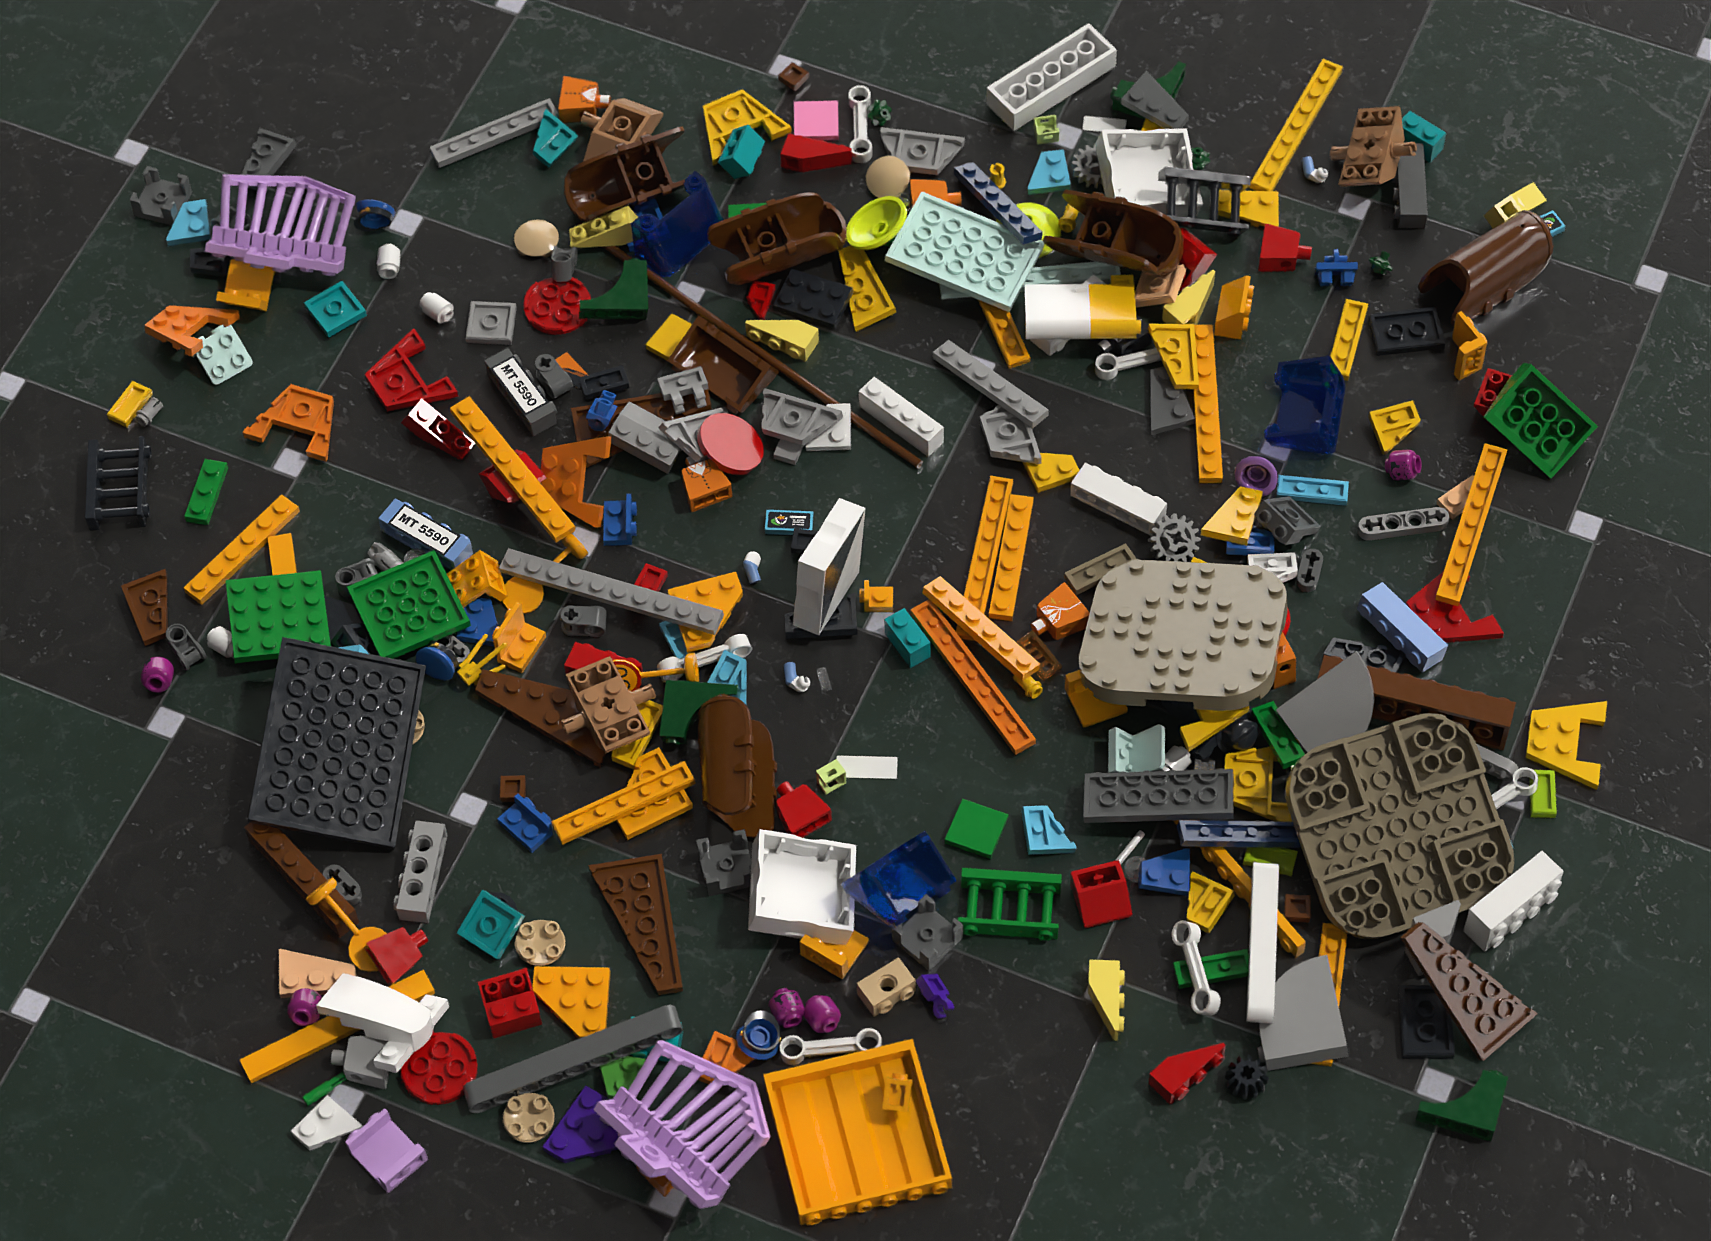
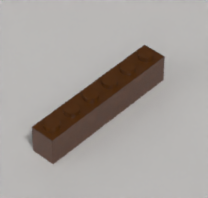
(299, 873)

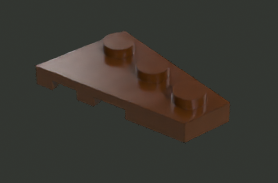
(149, 605)

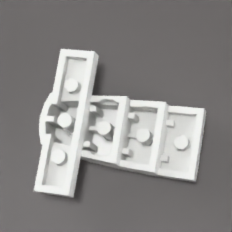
(384, 1016)

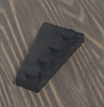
(204, 263)

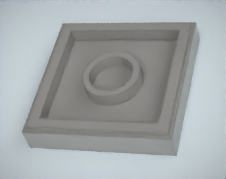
(491, 323)

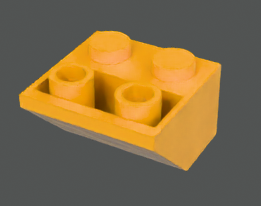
(1234, 308)

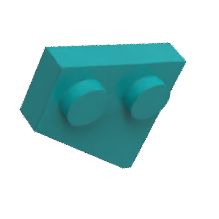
(552, 139)

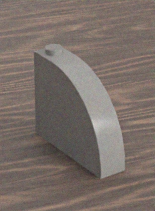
(1332, 706)
(1305, 1018)

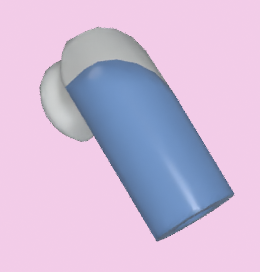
(1311, 173)
(751, 565)
(792, 680)

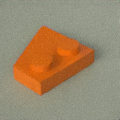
(725, 1053)

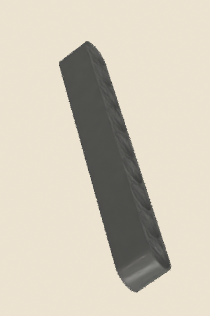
(572, 1058)

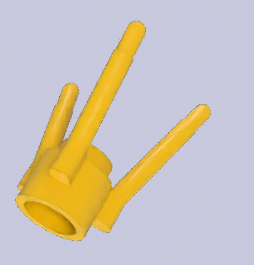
(470, 672)

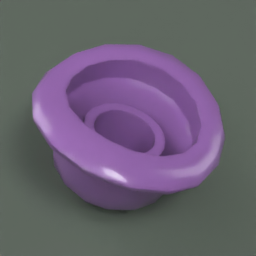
(1256, 474)

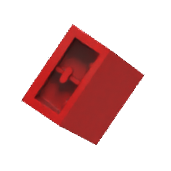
(1195, 258)
(1489, 390)
(497, 485)
(1101, 893)
(510, 1003)

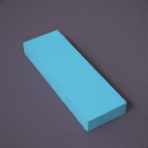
(1313, 490)

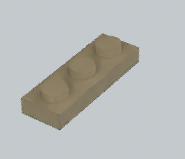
(1090, 573)

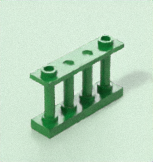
(1023, 884)

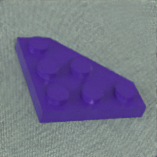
(582, 1131)

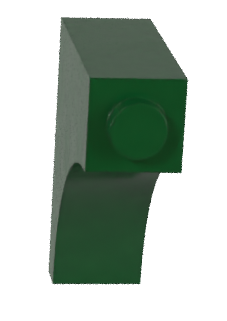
(1170, 82)
(625, 300)
(682, 706)
(1472, 1113)

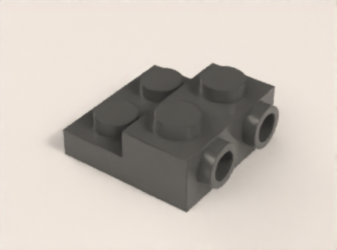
(1286, 519)

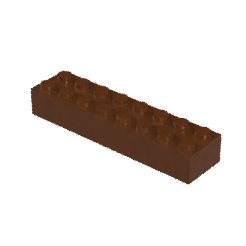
(1405, 696)

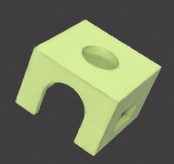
(1040, 127)
(828, 773)

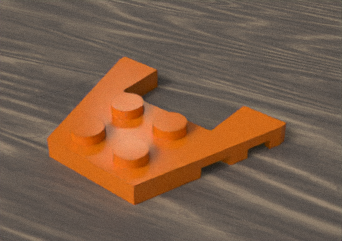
(180, 322)
(299, 411)
(565, 476)

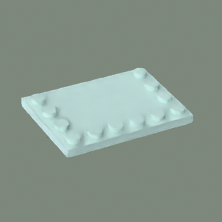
(963, 252)

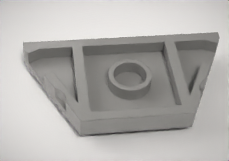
(921, 151)
(795, 418)
(684, 432)
(1009, 436)

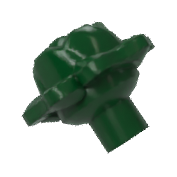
(879, 112)
(1199, 158)
(1380, 263)

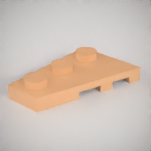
(309, 972)

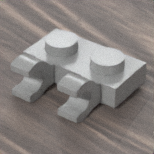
(682, 384)

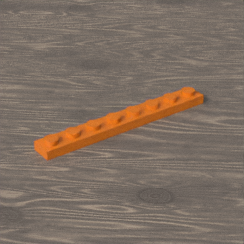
(973, 677)

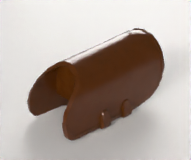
(621, 177)
(1122, 234)
(778, 236)
(1494, 264)
(736, 765)

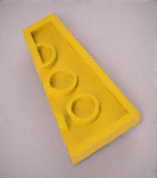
(870, 300)

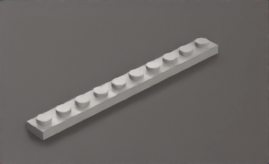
(611, 591)

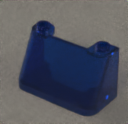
(680, 233)
(1308, 405)
(901, 880)

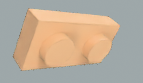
(1455, 499)

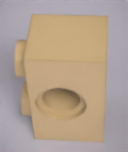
(891, 975)

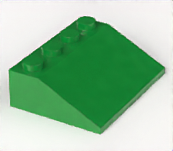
(1539, 419)

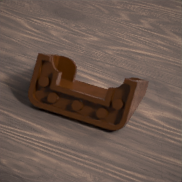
(728, 366)

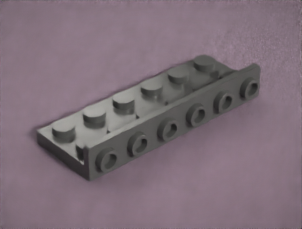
(1158, 795)

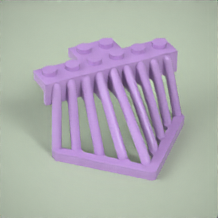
(279, 250)
(664, 1152)

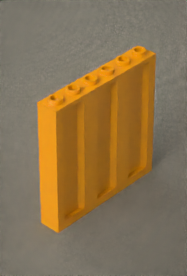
(842, 1144)

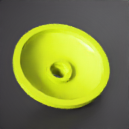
(1043, 219)
(876, 223)

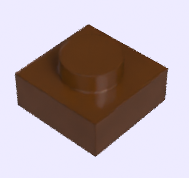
(793, 76)
(511, 786)
(1297, 908)

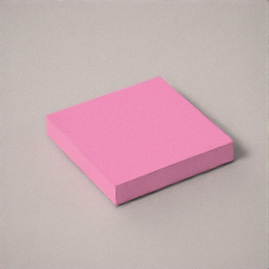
(816, 119)

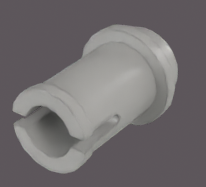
(145, 416)

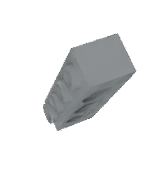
(419, 907)

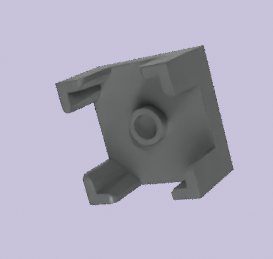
(160, 198)
(725, 865)
(927, 934)

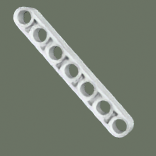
(1262, 942)

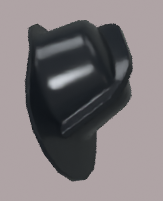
(1238, 735)

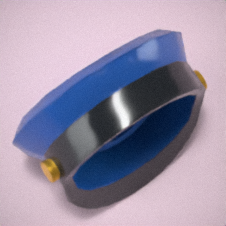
(373, 215)
(439, 661)
(759, 1035)

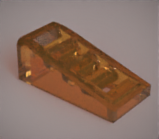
(1035, 641)

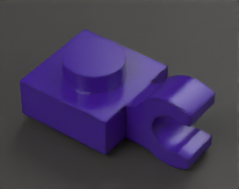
(934, 990)

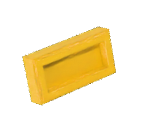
(129, 403)

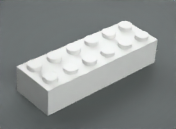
(1051, 77)

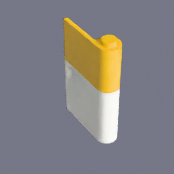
(1081, 311)

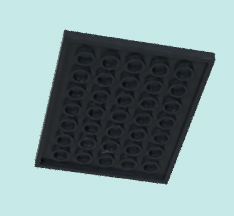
(337, 743)

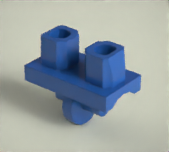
(1336, 266)
(602, 411)

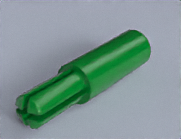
(323, 1089)

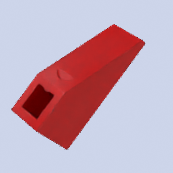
(810, 154)
(437, 430)
(586, 654)
(1180, 1071)

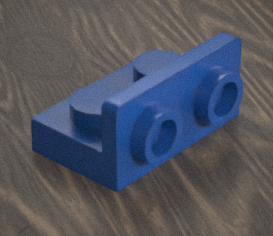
(619, 522)
(526, 823)

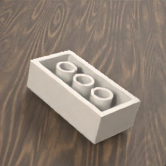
(1513, 901)

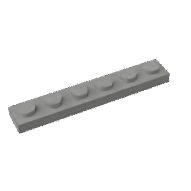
(491, 133)
(990, 384)

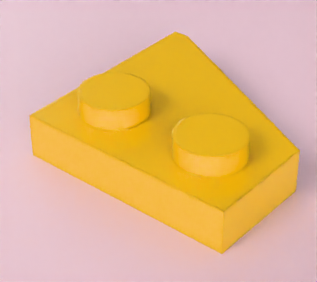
(1393, 424)
(1053, 471)
(1207, 901)

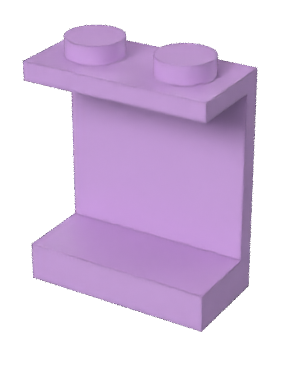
(385, 1151)

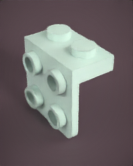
(223, 354)
(1136, 752)

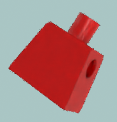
(1281, 249)
(801, 810)
(396, 953)

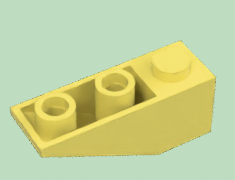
(1524, 199)
(606, 230)
(1190, 302)
(785, 335)
(1103, 989)

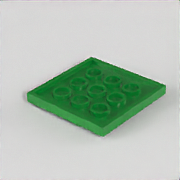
(408, 606)
(275, 608)

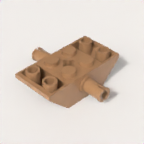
(620, 123)
(1373, 147)
(607, 705)

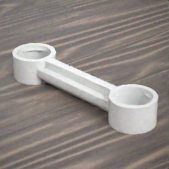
(860, 123)
(1124, 362)
(736, 644)
(1513, 789)
(1196, 968)
(827, 1046)

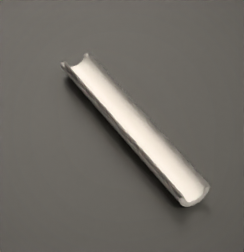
(1132, 844)

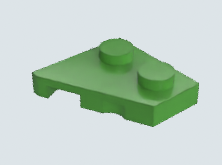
(620, 1074)

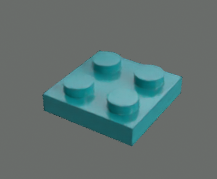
(335, 309)
(490, 924)

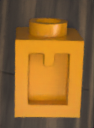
(876, 598)
(897, 1092)

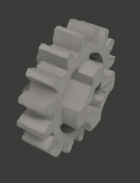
(1091, 172)
(1178, 530)

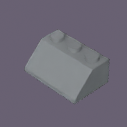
(639, 435)
(1441, 921)

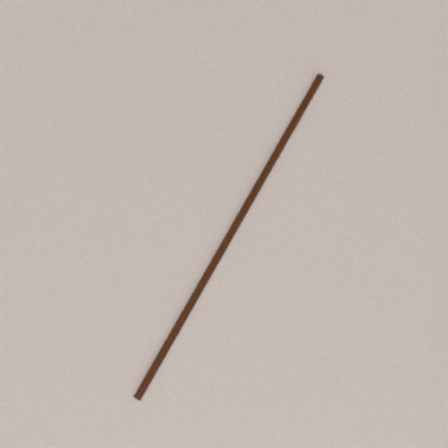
(768, 358)

